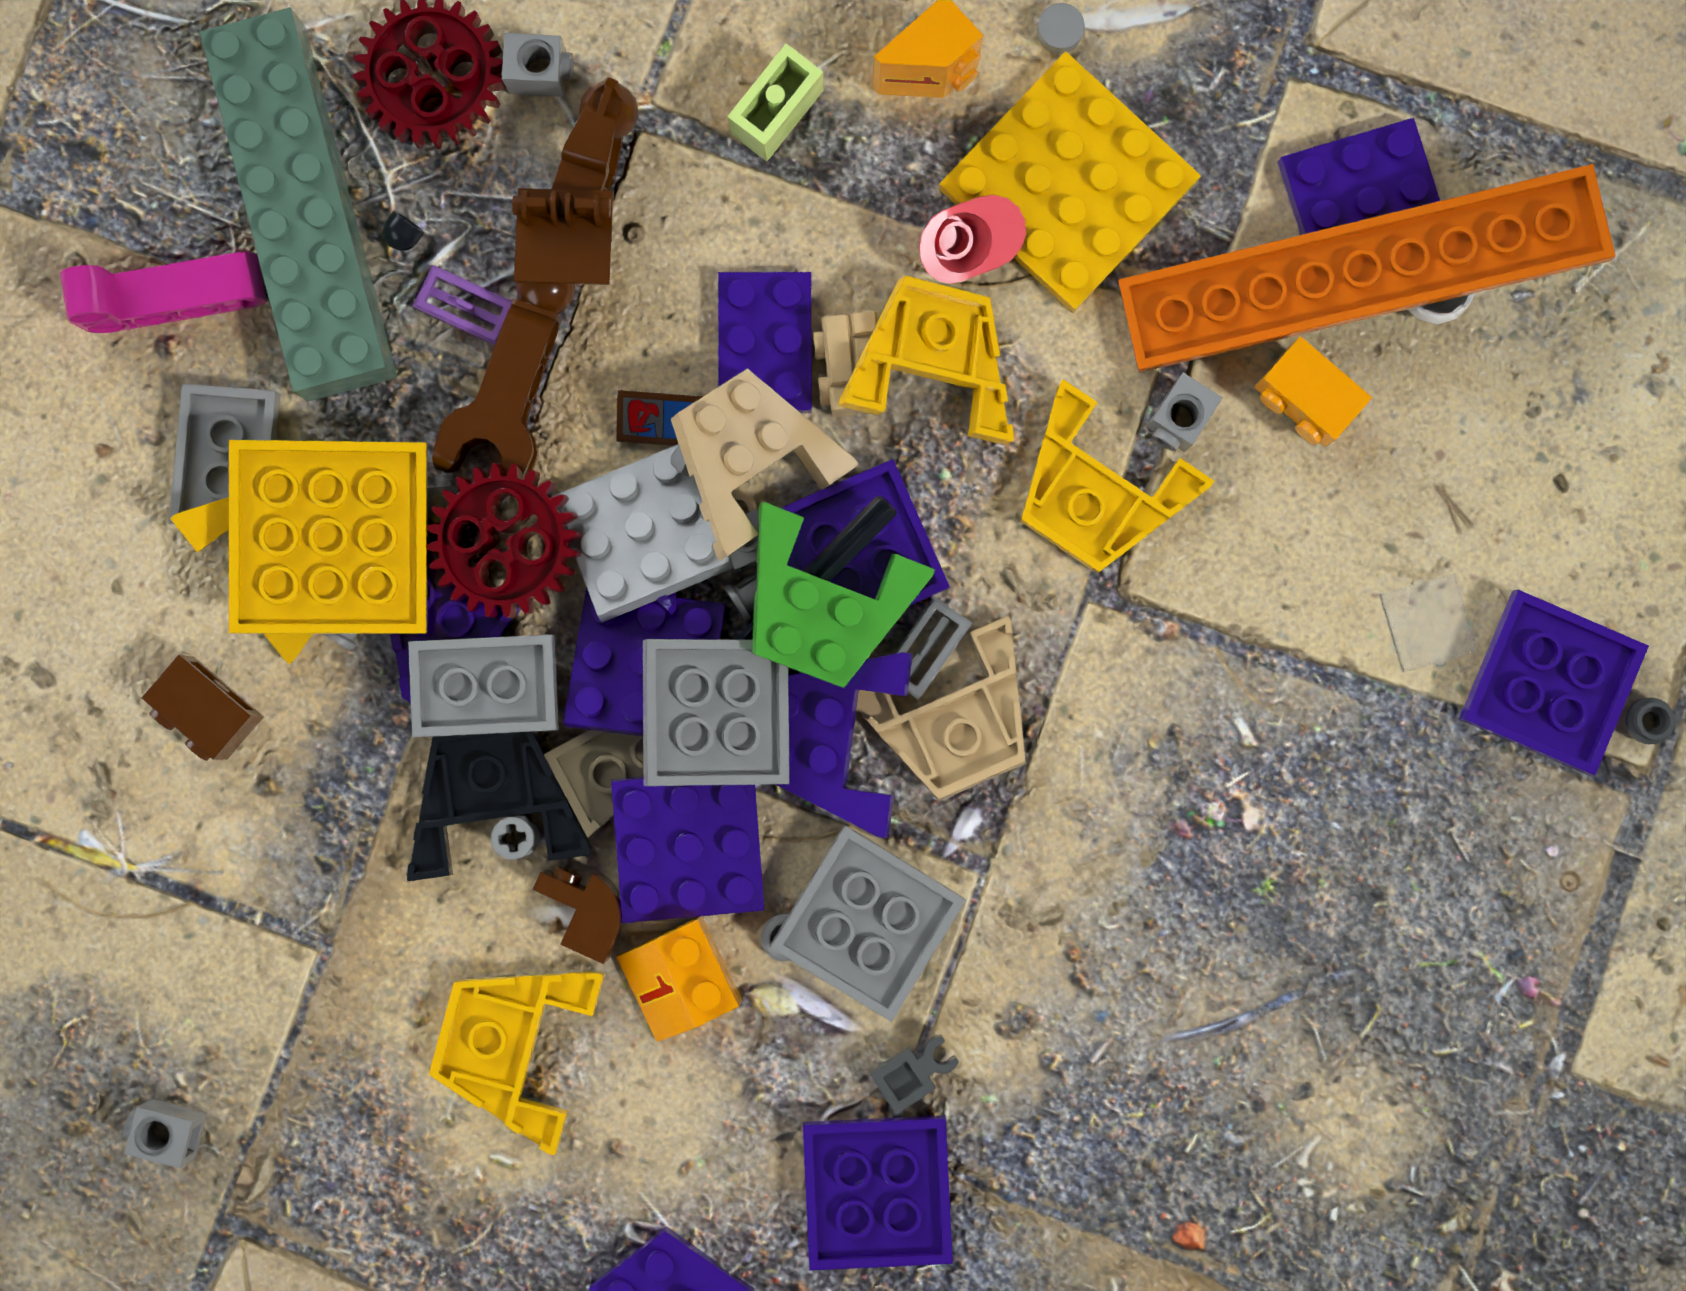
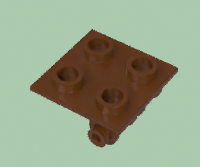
(563, 236)

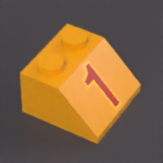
(930, 55)
(680, 979)

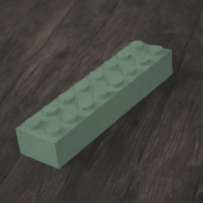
(298, 205)

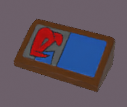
(648, 415)

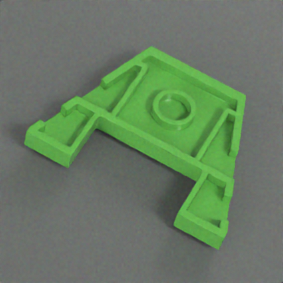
(814, 621)

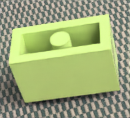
(776, 102)

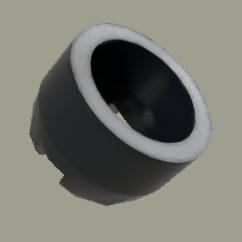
(401, 232)

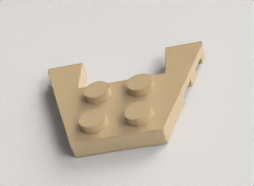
(738, 435)
(963, 734)

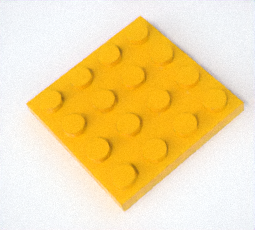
(1080, 174)
(327, 537)

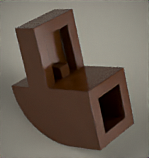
(597, 913)

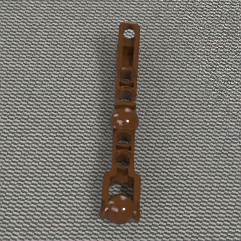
(532, 322)

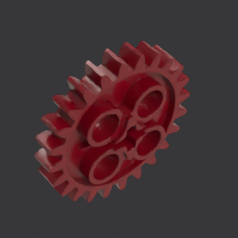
(402, 102)
(481, 504)

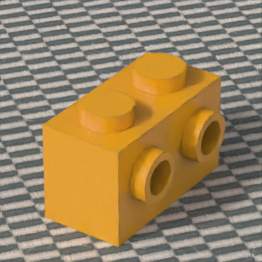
(1312, 393)

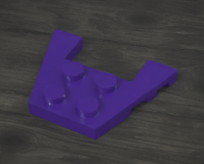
(822, 740)
(668, 1264)

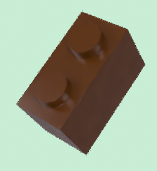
(201, 709)

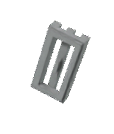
(948, 615)

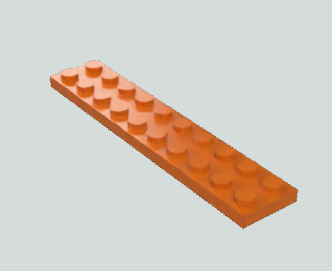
(1367, 268)

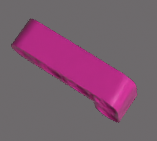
(162, 293)

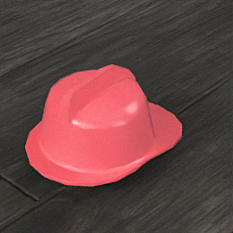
(971, 238)

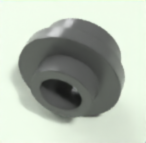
(1663, 720)

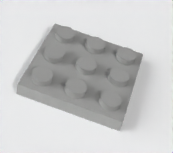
(641, 535)
(713, 714)
(867, 923)

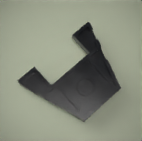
(484, 780)

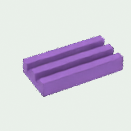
(429, 290)

